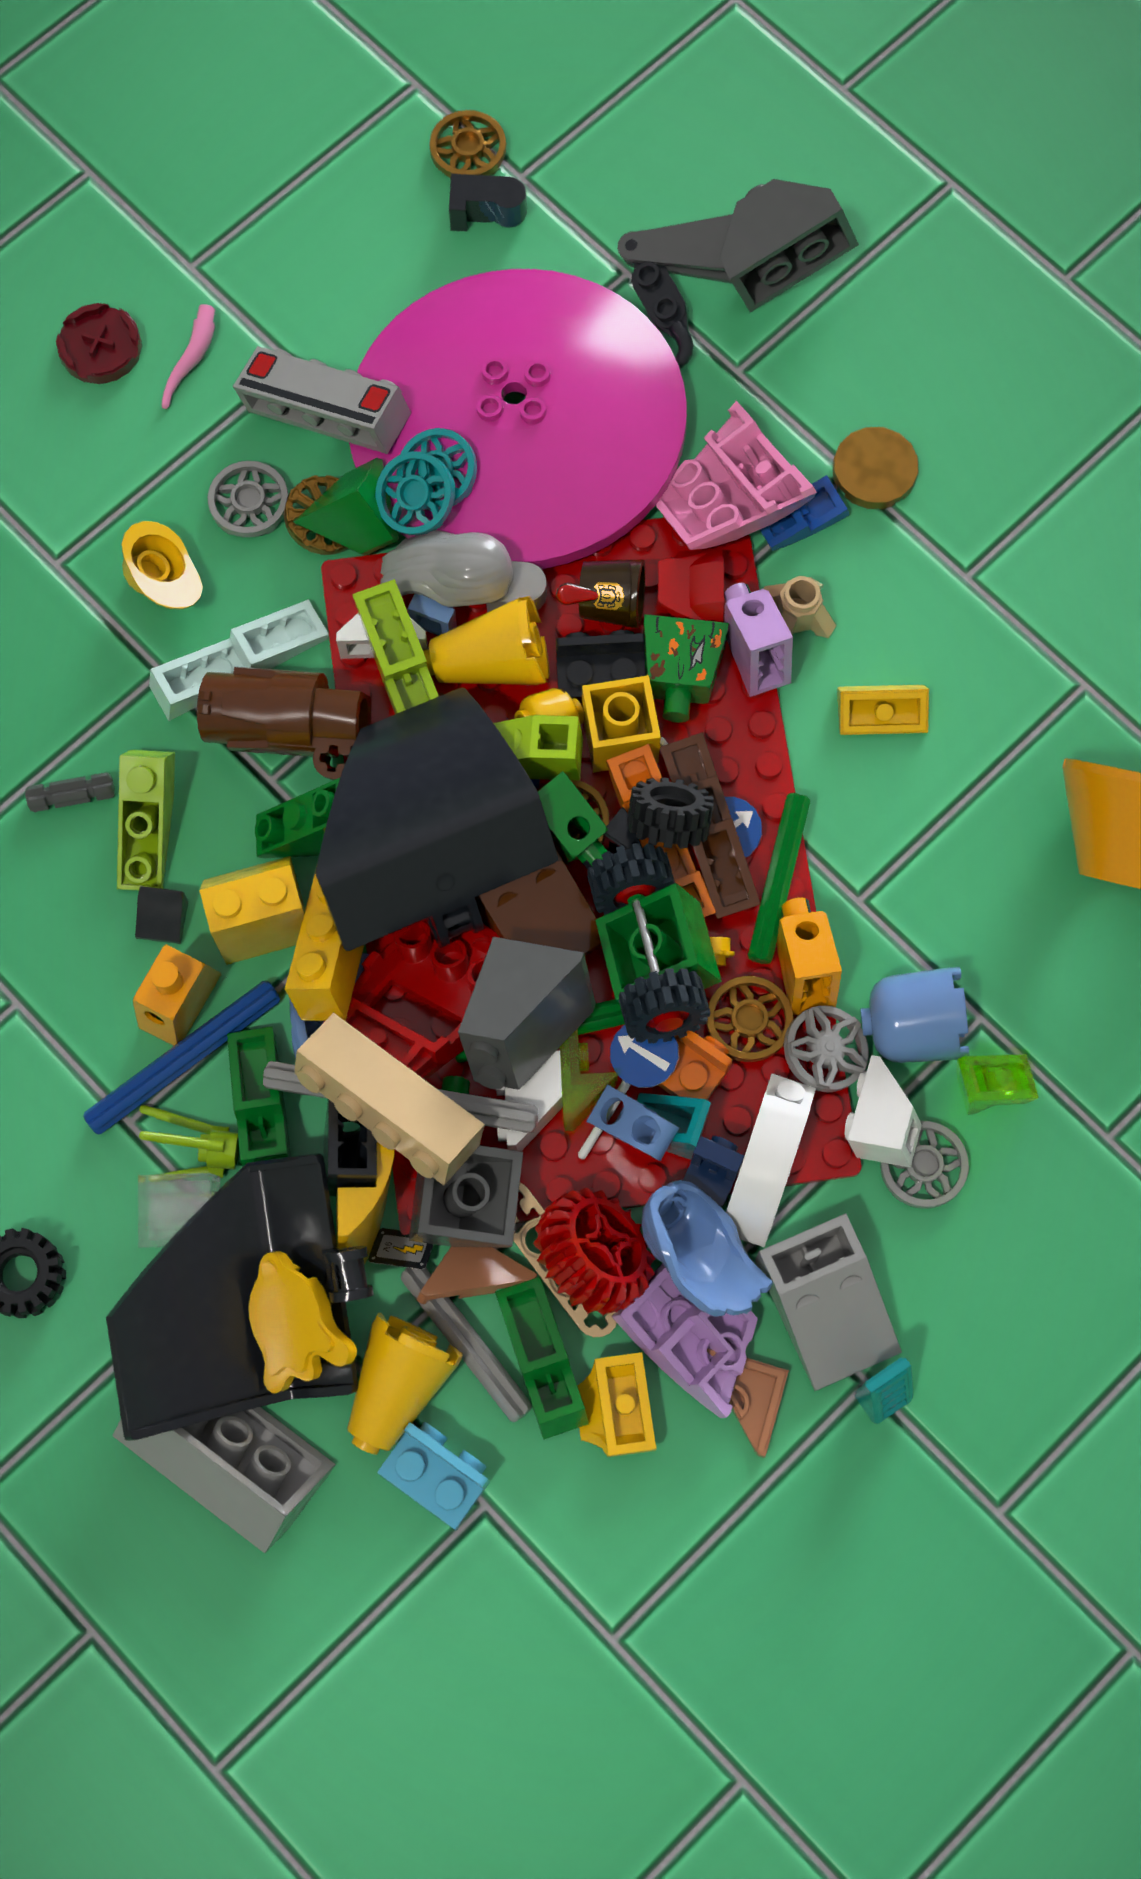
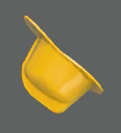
(160, 566)

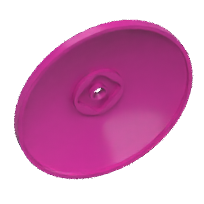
(586, 442)

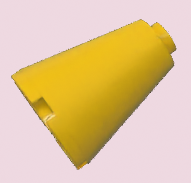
(492, 648)
(396, 1381)

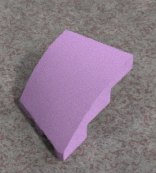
(678, 1337)

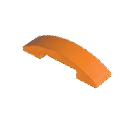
(639, 766)

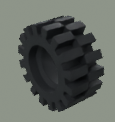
(670, 812)
(48, 1276)

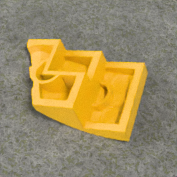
(362, 1208)

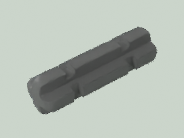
(70, 792)

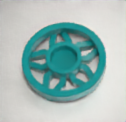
(433, 434)
(415, 493)

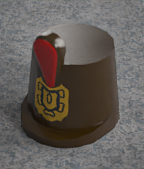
(608, 592)

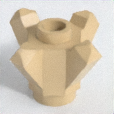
(802, 606)

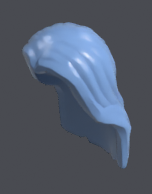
(701, 1250)

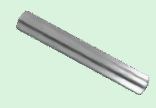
(474, 1350)

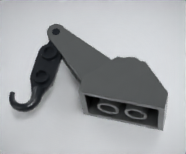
(763, 249)

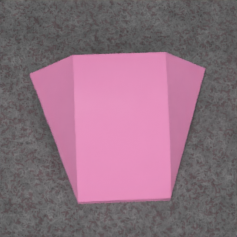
(732, 486)

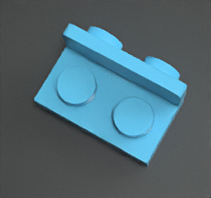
(435, 1475)

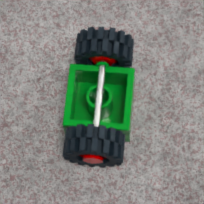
(652, 943)

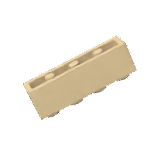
(388, 1099)

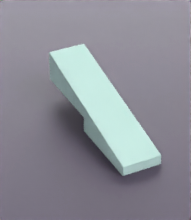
(252, 645)

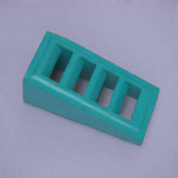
(887, 1391)

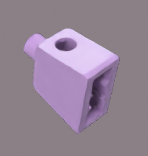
(758, 639)

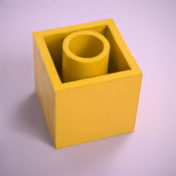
(619, 719)

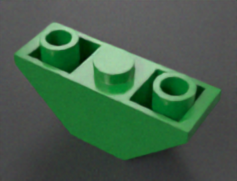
(296, 825)

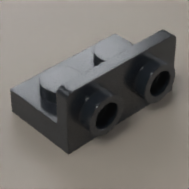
(598, 659)

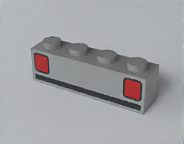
(323, 399)

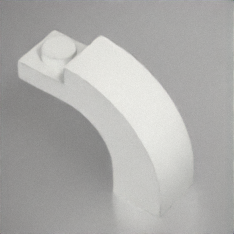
(769, 1158)

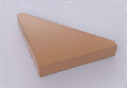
(473, 1273)
(757, 1401)

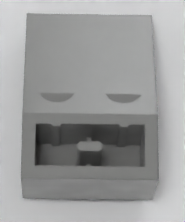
(829, 1302)

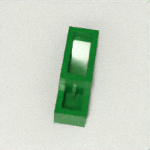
(257, 1109)
(542, 1358)

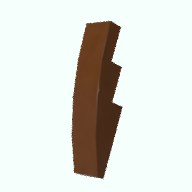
(721, 854)

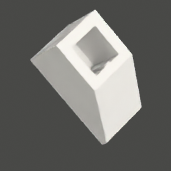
(541, 1090)
(884, 1119)

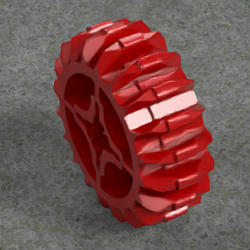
(594, 1251)

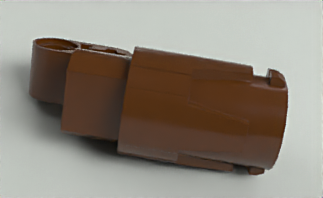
(281, 714)

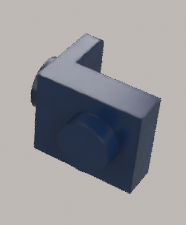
(714, 1167)

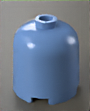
(917, 1016)

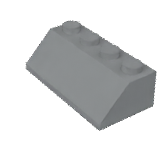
(239, 1469)

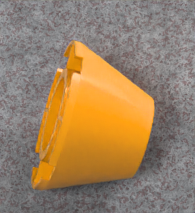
(1105, 820)

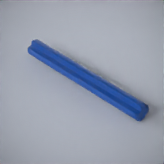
(181, 1057)

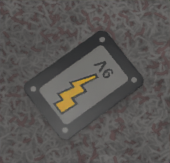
(396, 1250)

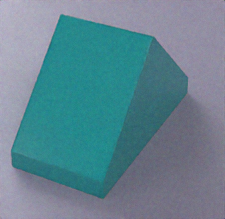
(685, 1113)

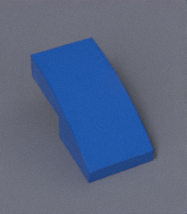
(809, 519)

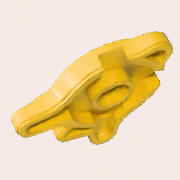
(294, 1324)

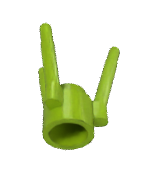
(216, 1146)

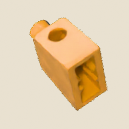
(807, 957)
(175, 993)

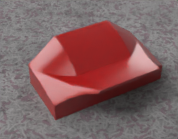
(693, 585)

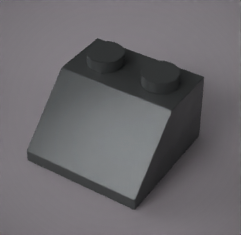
(473, 1206)

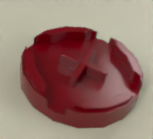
(99, 343)

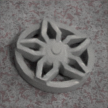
(248, 499)
(826, 1048)
(928, 1167)

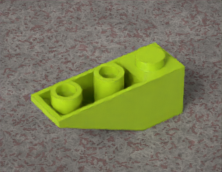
(545, 744)
(144, 817)

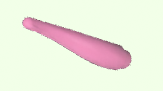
(199, 343)

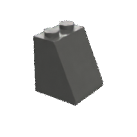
(523, 1010)

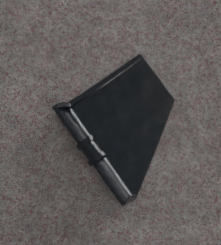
(428, 823)
(184, 1323)

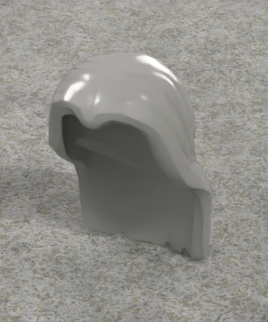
(450, 568)

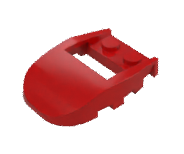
(430, 973)

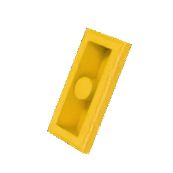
(883, 709)

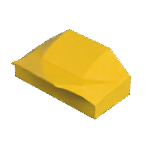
(618, 1406)

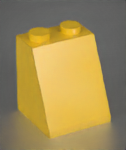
(254, 909)

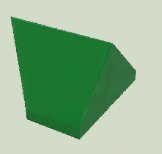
(351, 513)

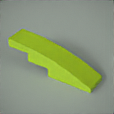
(395, 646)

